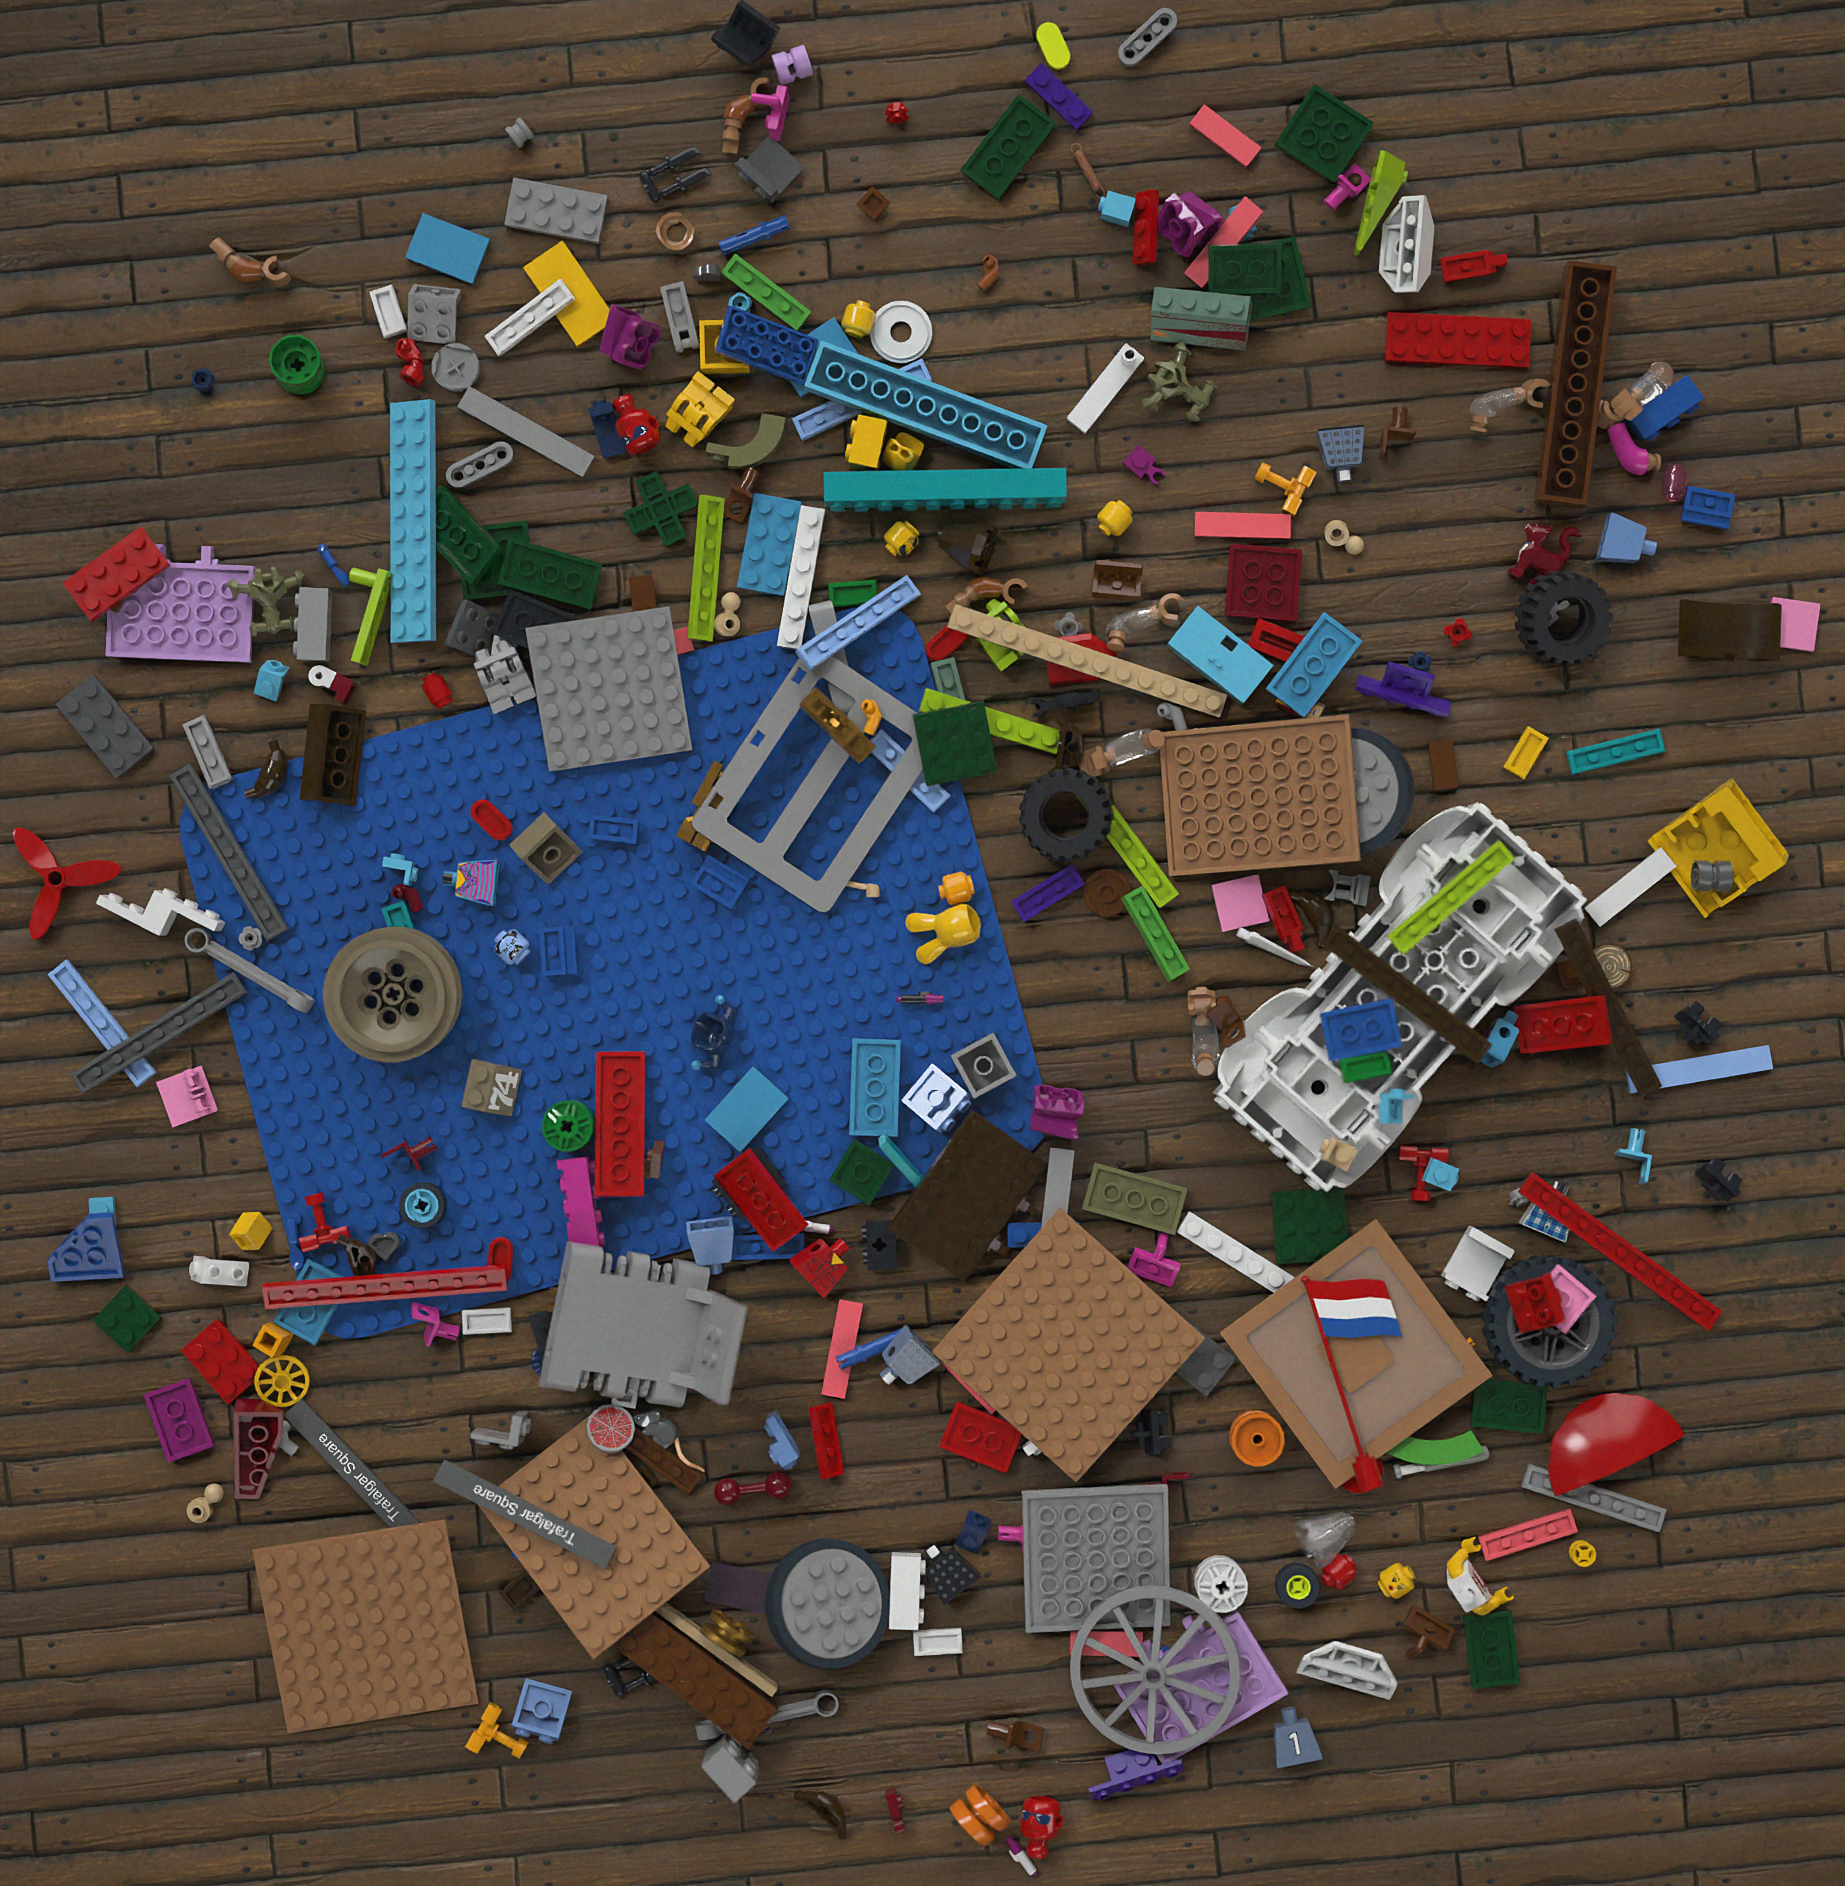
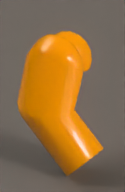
(872, 714)

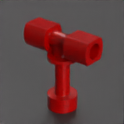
(1421, 1159)
(323, 1234)

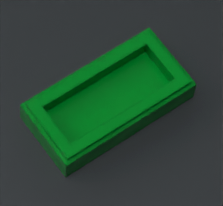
(852, 593)
(1365, 1067)

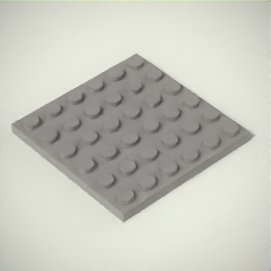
(609, 688)
(1088, 1548)

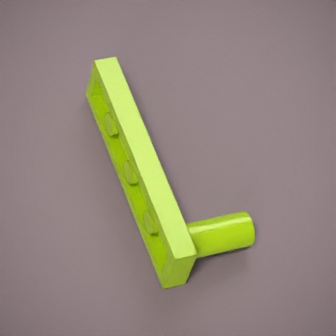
(380, 591)

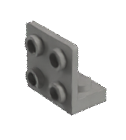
(432, 313)

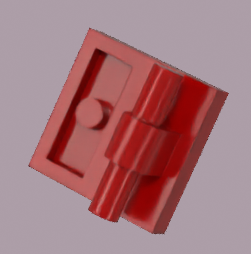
(1536, 1303)

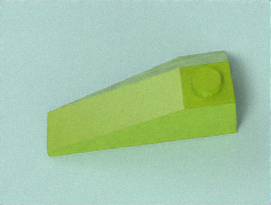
(1385, 181)

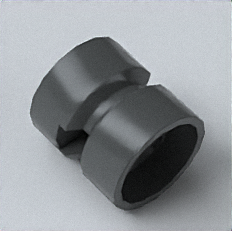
(1715, 876)

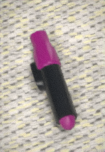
(921, 998)

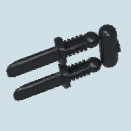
(677, 159)
(615, 1683)

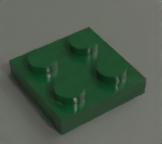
(861, 1172)
(127, 1318)

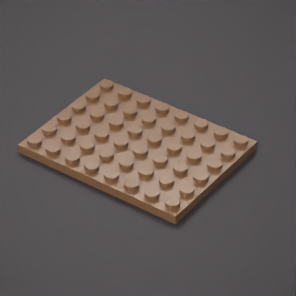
(1260, 796)
(617, 1505)

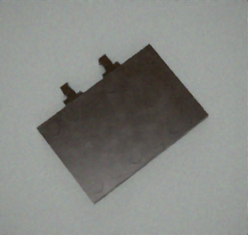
(969, 1196)

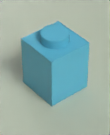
(1116, 208)

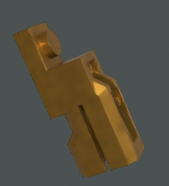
(837, 725)
(687, 830)

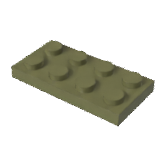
(1134, 1198)

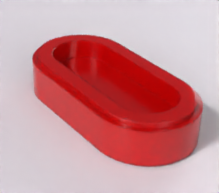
(944, 643)
(491, 820)
(501, 1253)

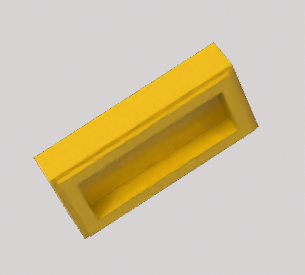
(1525, 752)

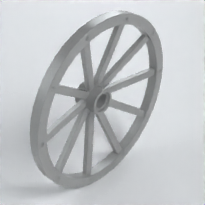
(1105, 1725)

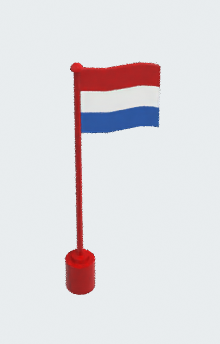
(1353, 1311)

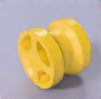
(1586, 1557)

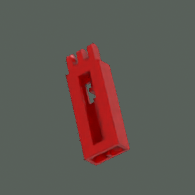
(1273, 640)

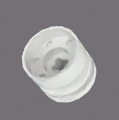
(1214, 1571)

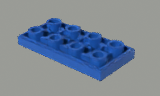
(766, 345)

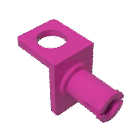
(1345, 188)
(434, 1326)
(1014, 1534)

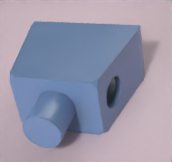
(1623, 541)
(711, 1241)

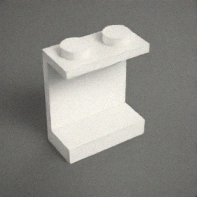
(1476, 1263)

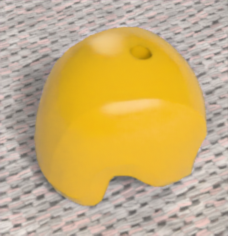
(902, 452)

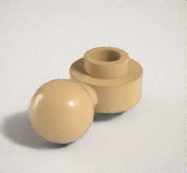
(1353, 544)
(730, 603)
(213, 1494)

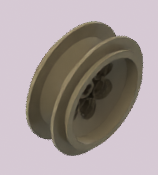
(365, 1027)

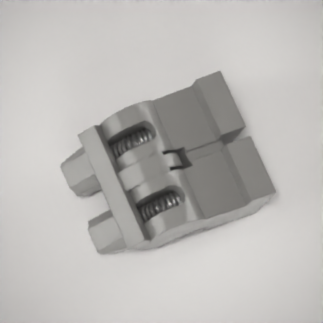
(503, 677)

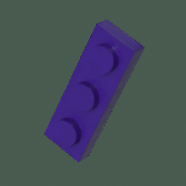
(1058, 97)
(1047, 892)

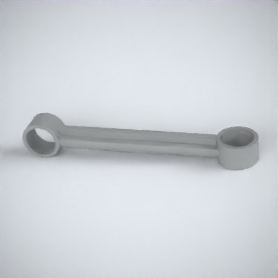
(294, 997)
(708, 1730)

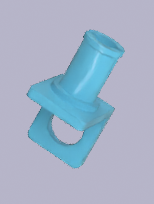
(1635, 1152)

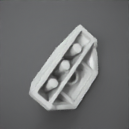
(1407, 245)
(1350, 1668)

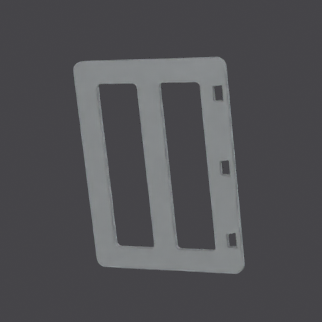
(768, 855)

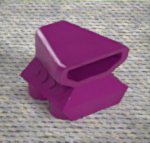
(1188, 222)
(629, 337)
(1056, 1111)

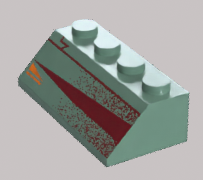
(1200, 318)

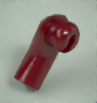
(408, 894)

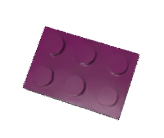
(179, 1419)

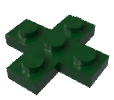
(661, 509)

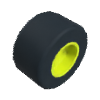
(1304, 1588)

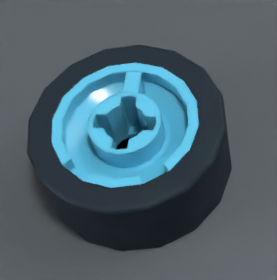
(410, 1208)

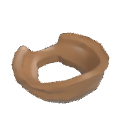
(669, 220)

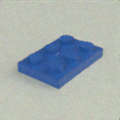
(1360, 1029)

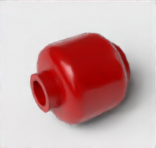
(1339, 1572)

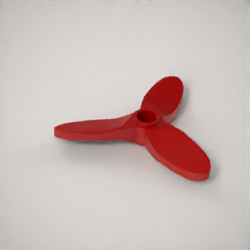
(45, 863)

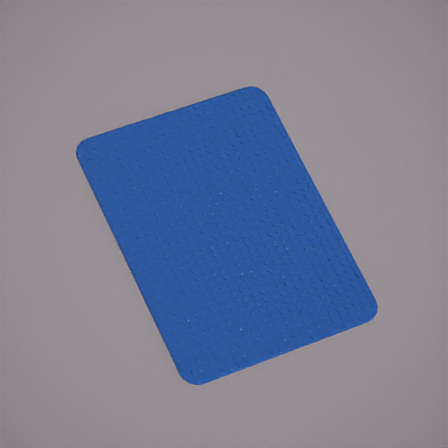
(646, 970)

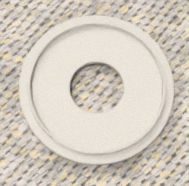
(901, 351)

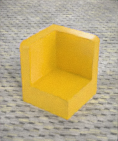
(250, 1231)

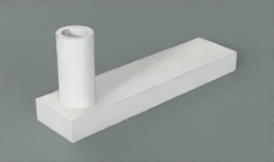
(1105, 388)

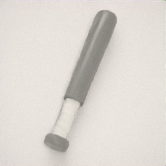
(1400, 1471)

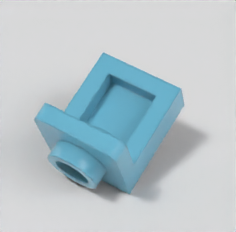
(270, 679)
(398, 862)
(1391, 1106)
(1441, 1174)

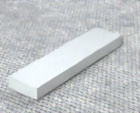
(530, 317)
(1630, 886)

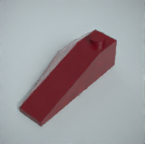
(256, 1440)

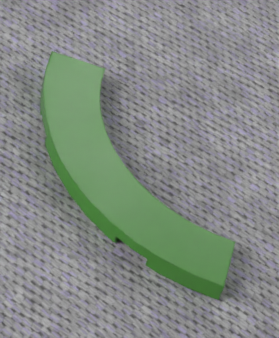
(1439, 1451)

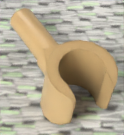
(872, 890)

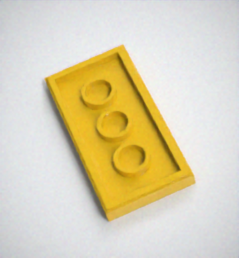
(587, 313)

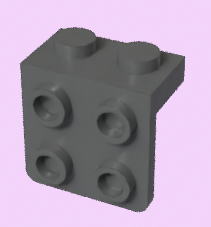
(769, 169)

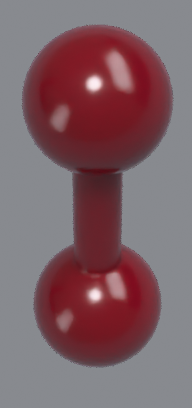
(728, 1491)

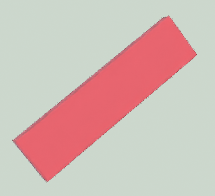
(1231, 232)
(1242, 525)
(842, 1341)
(1527, 1534)

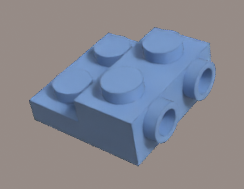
(783, 1447)
(541, 1711)

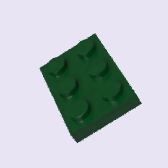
(1244, 268)
(1509, 1406)
(1491, 1649)

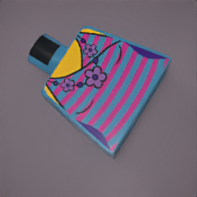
(475, 881)
(1503, 1043)

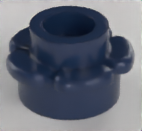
(198, 375)
(1420, 656)

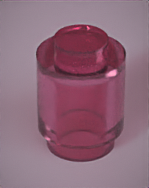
(1674, 482)

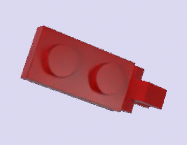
(1471, 265)
(1284, 918)

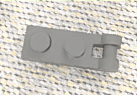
(679, 316)

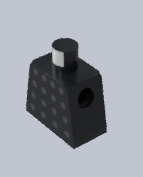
(949, 1572)

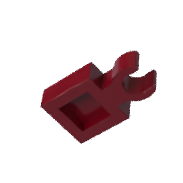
(895, 1804)

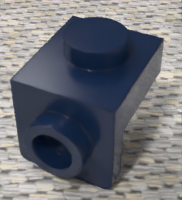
(973, 1531)

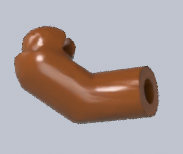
(991, 272)

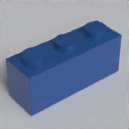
(1665, 409)

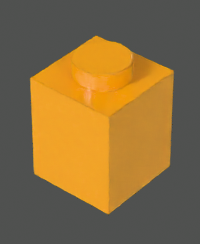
(273, 1339)

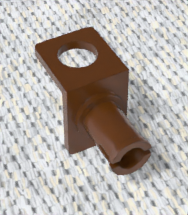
(1396, 431)
(742, 494)
(1227, 1020)
(1015, 1734)

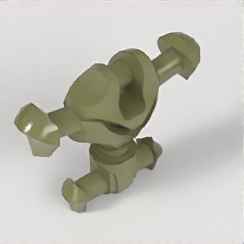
(1172, 381)
(267, 590)

